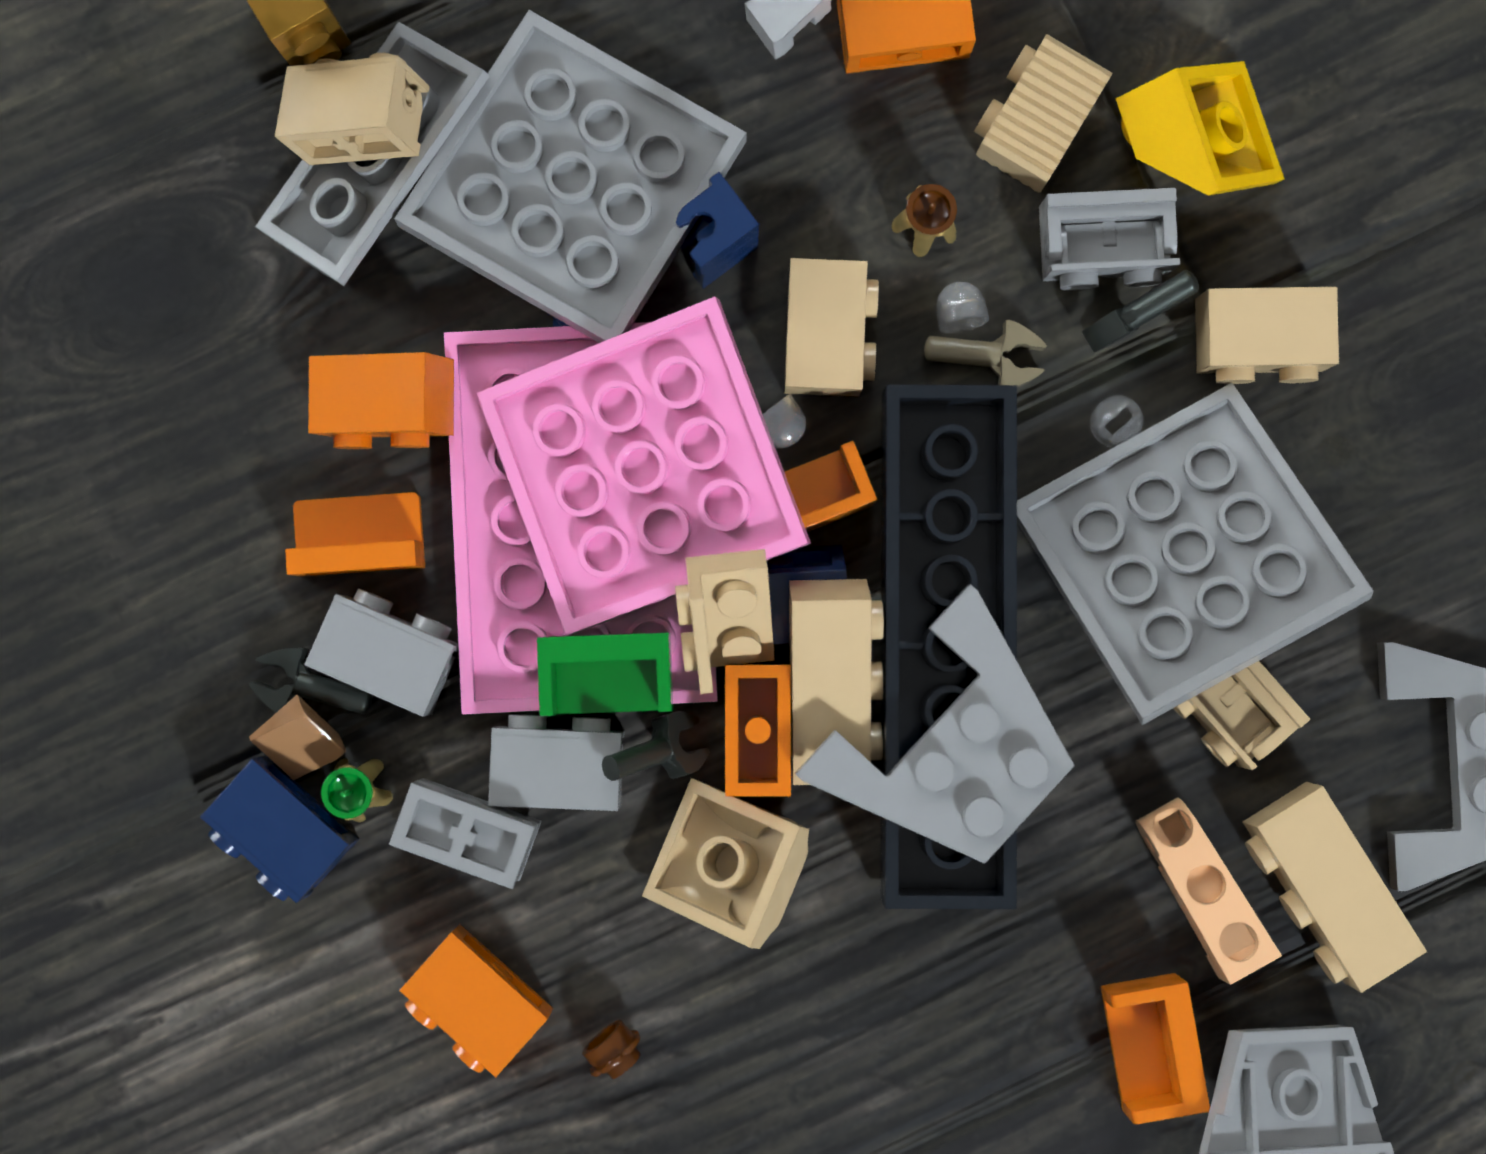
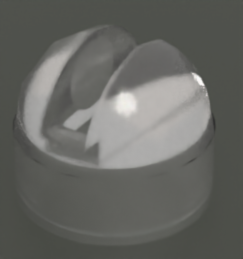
(961, 308)
(1108, 410)
(785, 422)

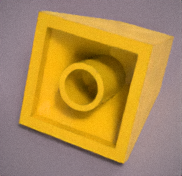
(1202, 128)

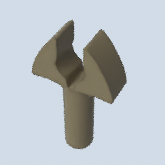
(989, 353)

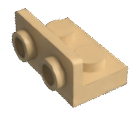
(728, 611)

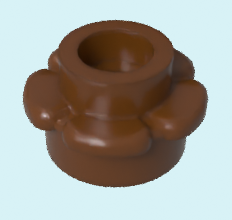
(613, 1050)

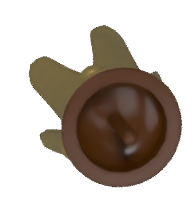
(930, 214)

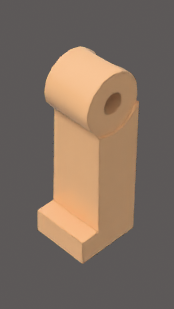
(1207, 893)

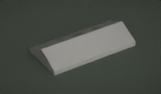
(339, 209)

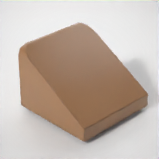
(298, 739)

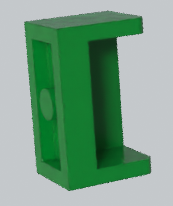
(605, 673)

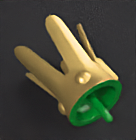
(350, 790)

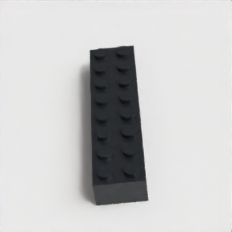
(942, 528)

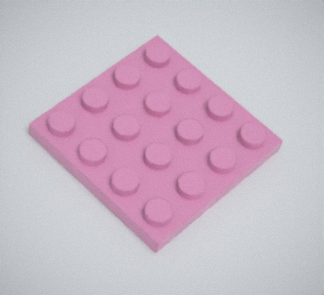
(641, 461)

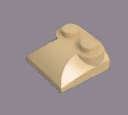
(728, 864)

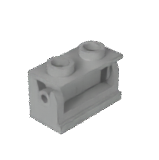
(1108, 237)
(383, 652)
(553, 765)
(465, 832)

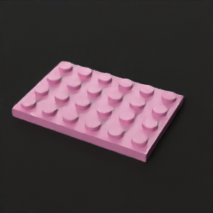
(497, 572)

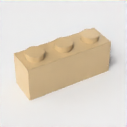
(833, 666)
(1332, 888)

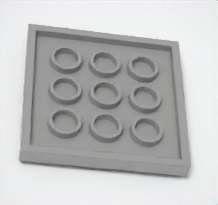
(570, 179)
(1190, 553)

